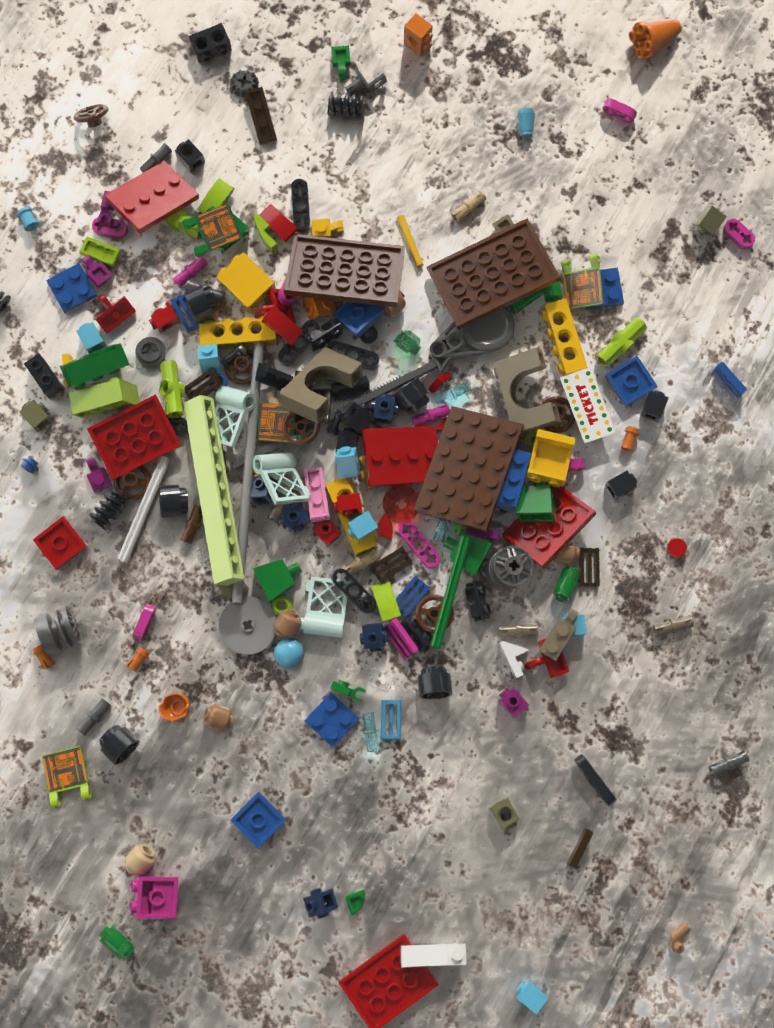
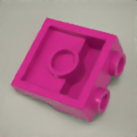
(154, 896)

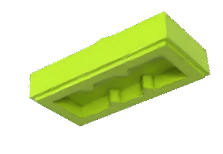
(100, 251)

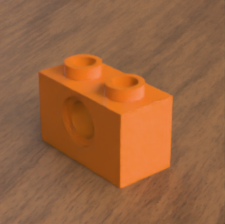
(418, 34)

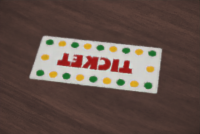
(587, 405)

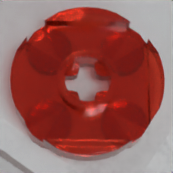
(394, 495)

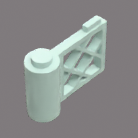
(238, 403)
(277, 466)
(319, 621)

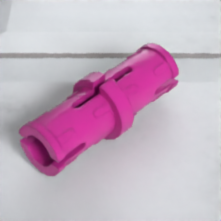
(190, 271)
(431, 415)

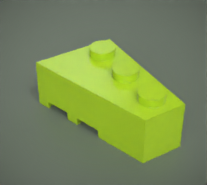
(103, 397)

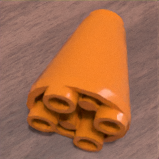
(653, 35)

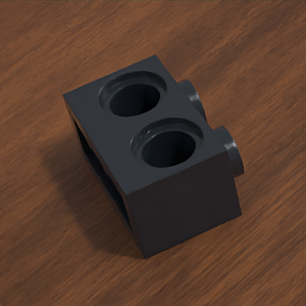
(208, 39)
(44, 376)

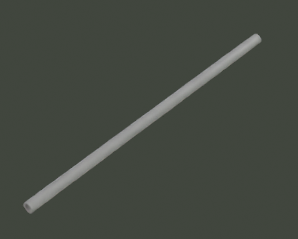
(248, 471)

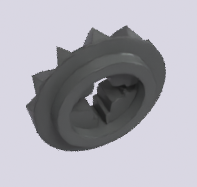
(237, 78)
(143, 347)

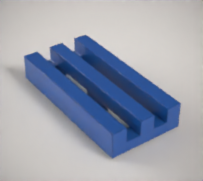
(180, 299)
(730, 379)
(420, 583)

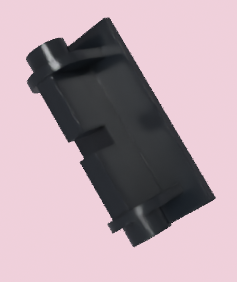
(331, 330)
(272, 377)
(343, 392)
(480, 609)
(423, 638)

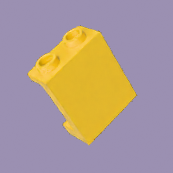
(245, 281)
(550, 458)

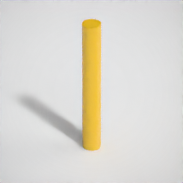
(409, 239)

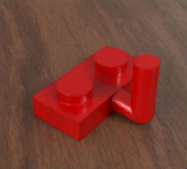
(273, 299)
(114, 313)
(554, 668)

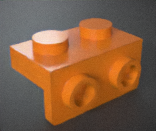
(318, 307)

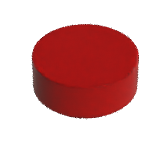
(676, 547)

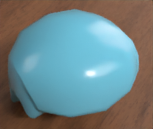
(289, 653)

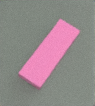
(318, 500)

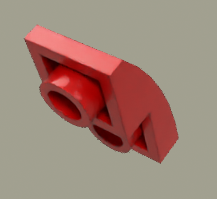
(278, 223)
(282, 325)

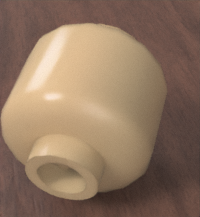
(139, 860)

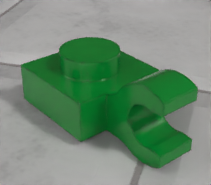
(340, 59)
(342, 687)

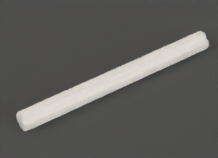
(144, 509)

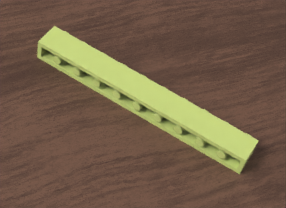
(213, 491)

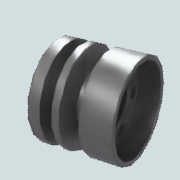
(500, 573)
(54, 632)

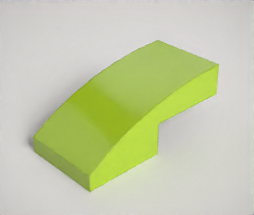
(217, 195)
(263, 230)
(386, 601)

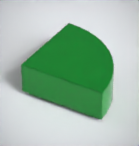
(355, 901)

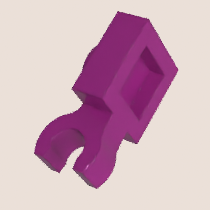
(106, 210)
(96, 272)
(98, 477)
(491, 534)

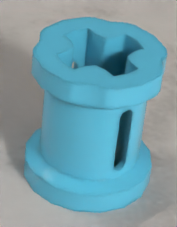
(28, 218)

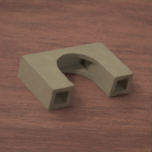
(325, 365)
(510, 373)

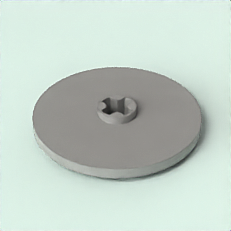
(250, 640)

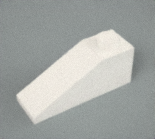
(433, 955)

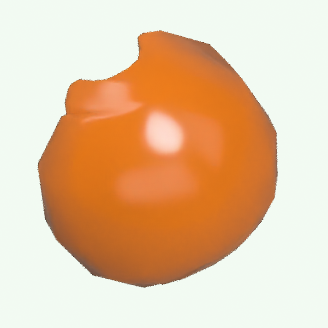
(174, 707)

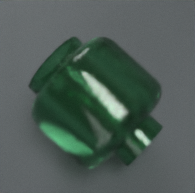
(407, 343)

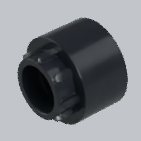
(202, 302)
(412, 397)
(173, 501)
(434, 683)
(118, 744)

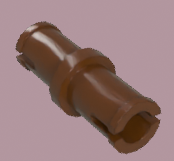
(192, 524)

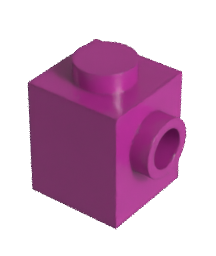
(512, 702)

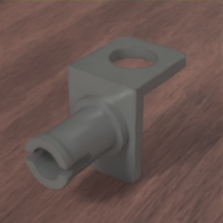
(361, 83)

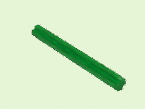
(450, 592)

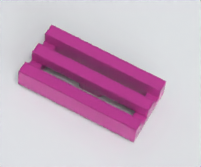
(400, 639)

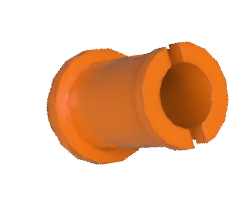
(630, 437)
(138, 658)
(45, 660)

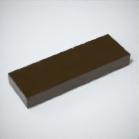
(261, 115)

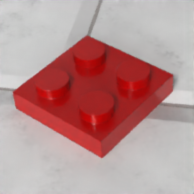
(60, 543)

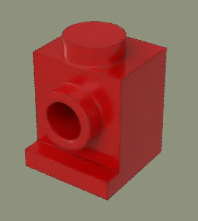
(164, 318)
(348, 505)
(329, 536)

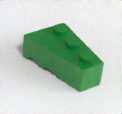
(94, 365)

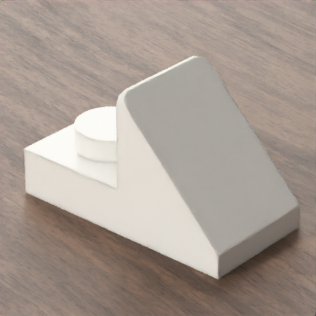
(509, 652)

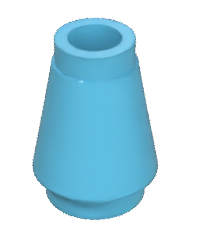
(526, 121)

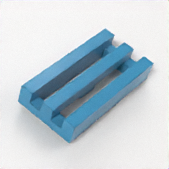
(391, 737)

